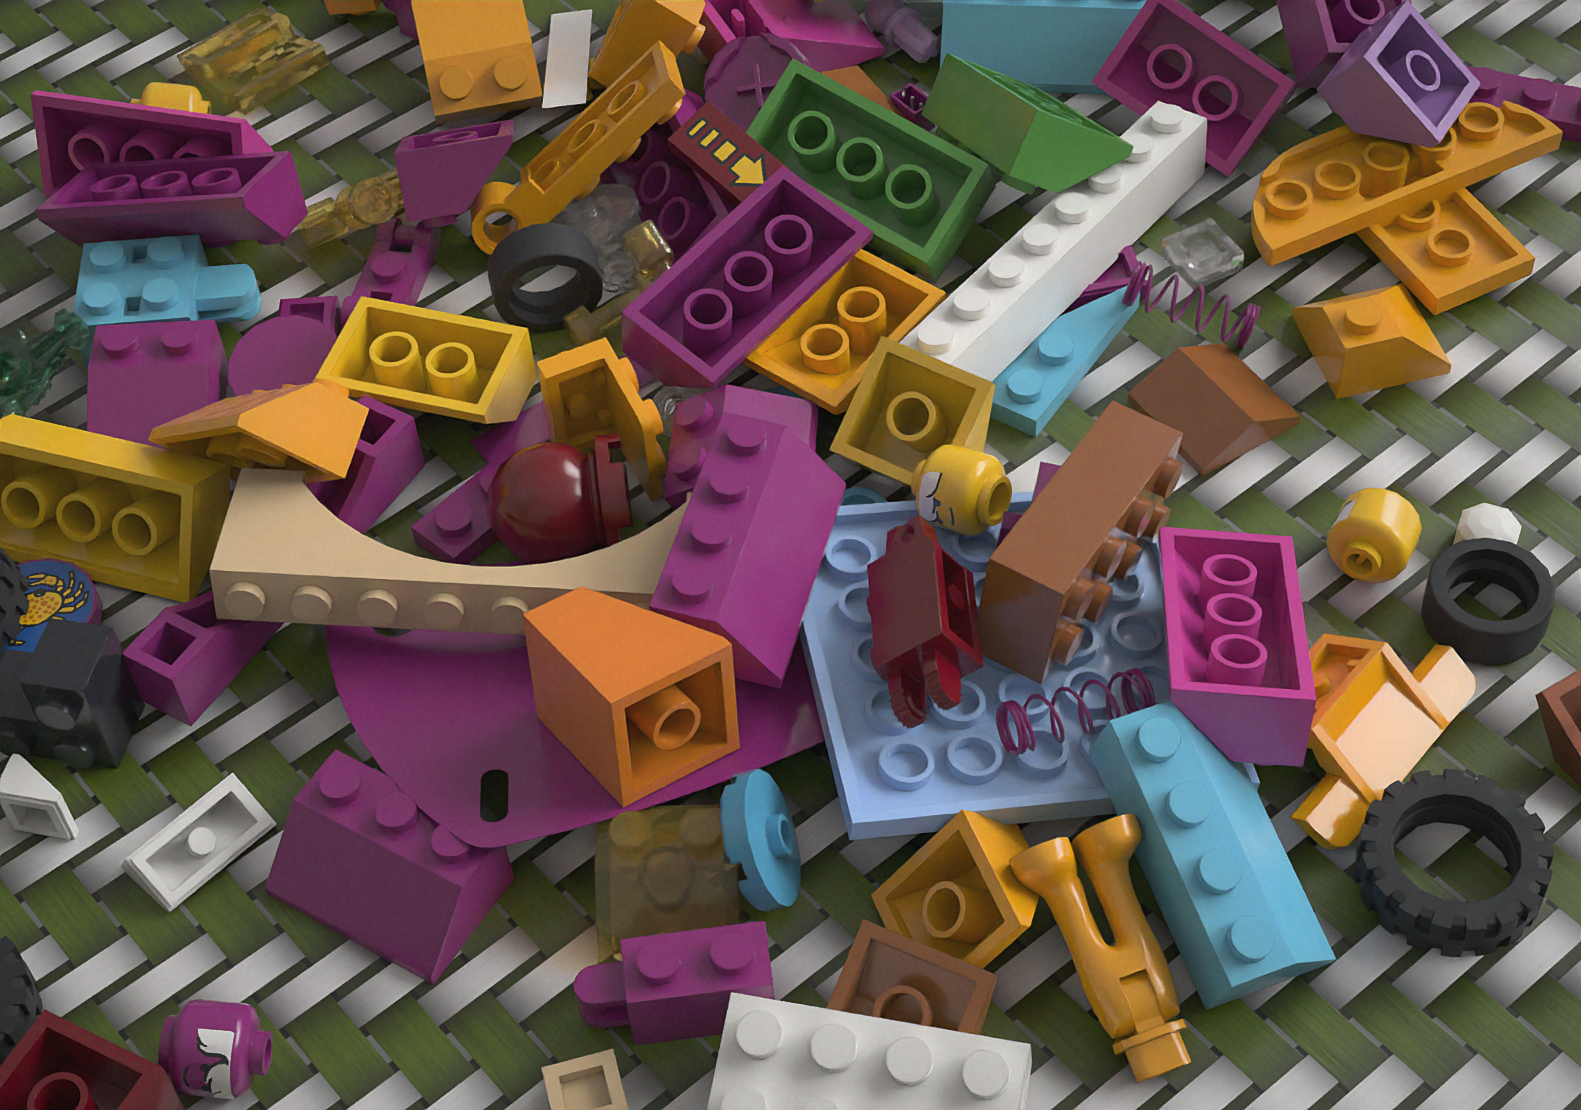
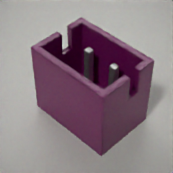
(911, 105)

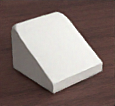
(33, 802)

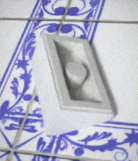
(198, 843)

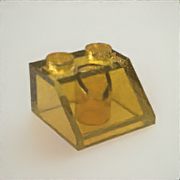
(662, 875)

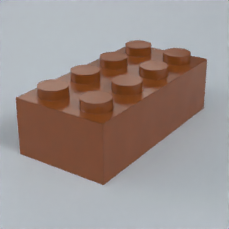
(1078, 542)

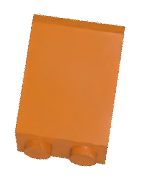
(631, 690)

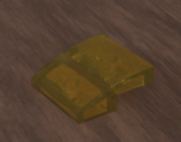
(253, 60)

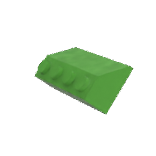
(1018, 128)

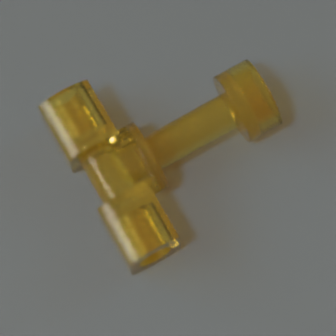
(356, 207)
(651, 258)

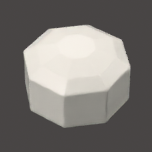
(1489, 522)

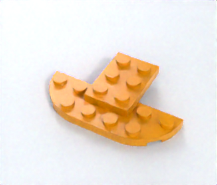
(1407, 201)

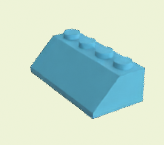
(1038, 41)
(1209, 855)

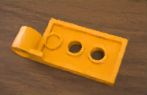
(573, 160)

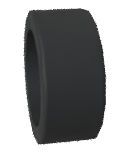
(538, 247)
(1494, 563)

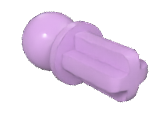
(902, 28)

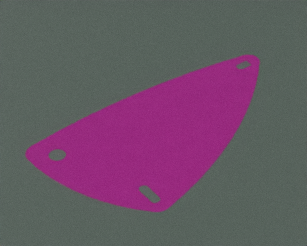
(463, 704)

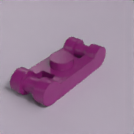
(395, 274)

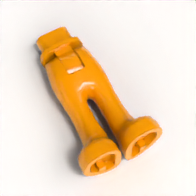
(1123, 982)

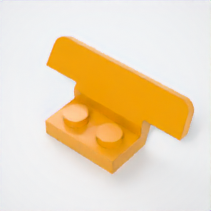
(1372, 726)

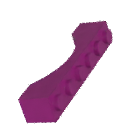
(191, 655)

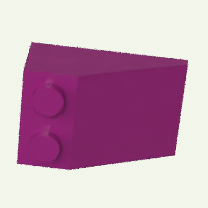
(152, 375)

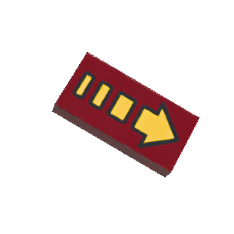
(723, 153)

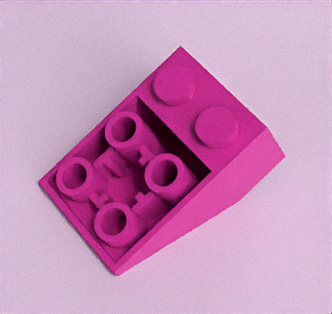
(824, 31)

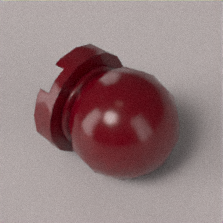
(558, 501)

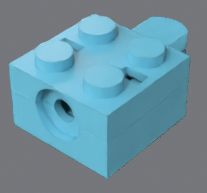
(160, 283)

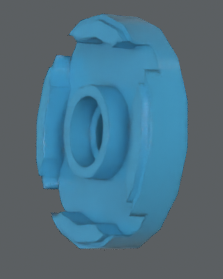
(762, 838)

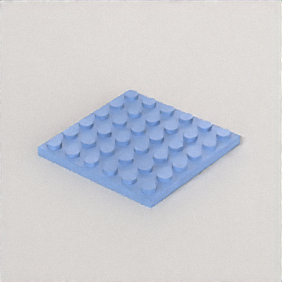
(925, 775)

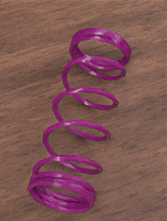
(1135, 283)
(1022, 722)

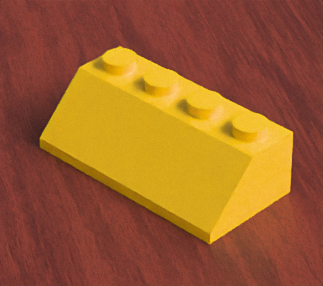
(110, 506)

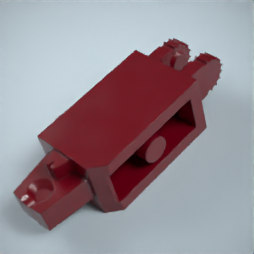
(922, 622)

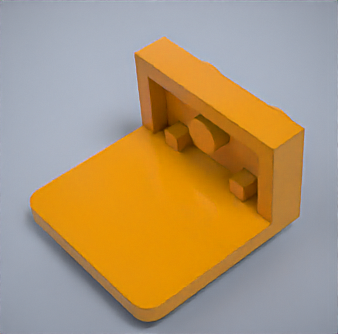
(597, 394)

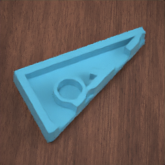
(1056, 361)

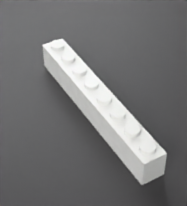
(1065, 247)

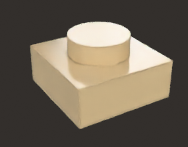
(585, 1083)

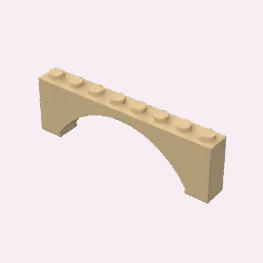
(301, 564)

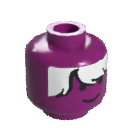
(214, 1048)

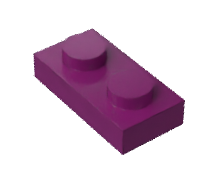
(459, 525)

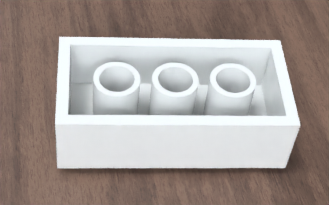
(839, 1060)

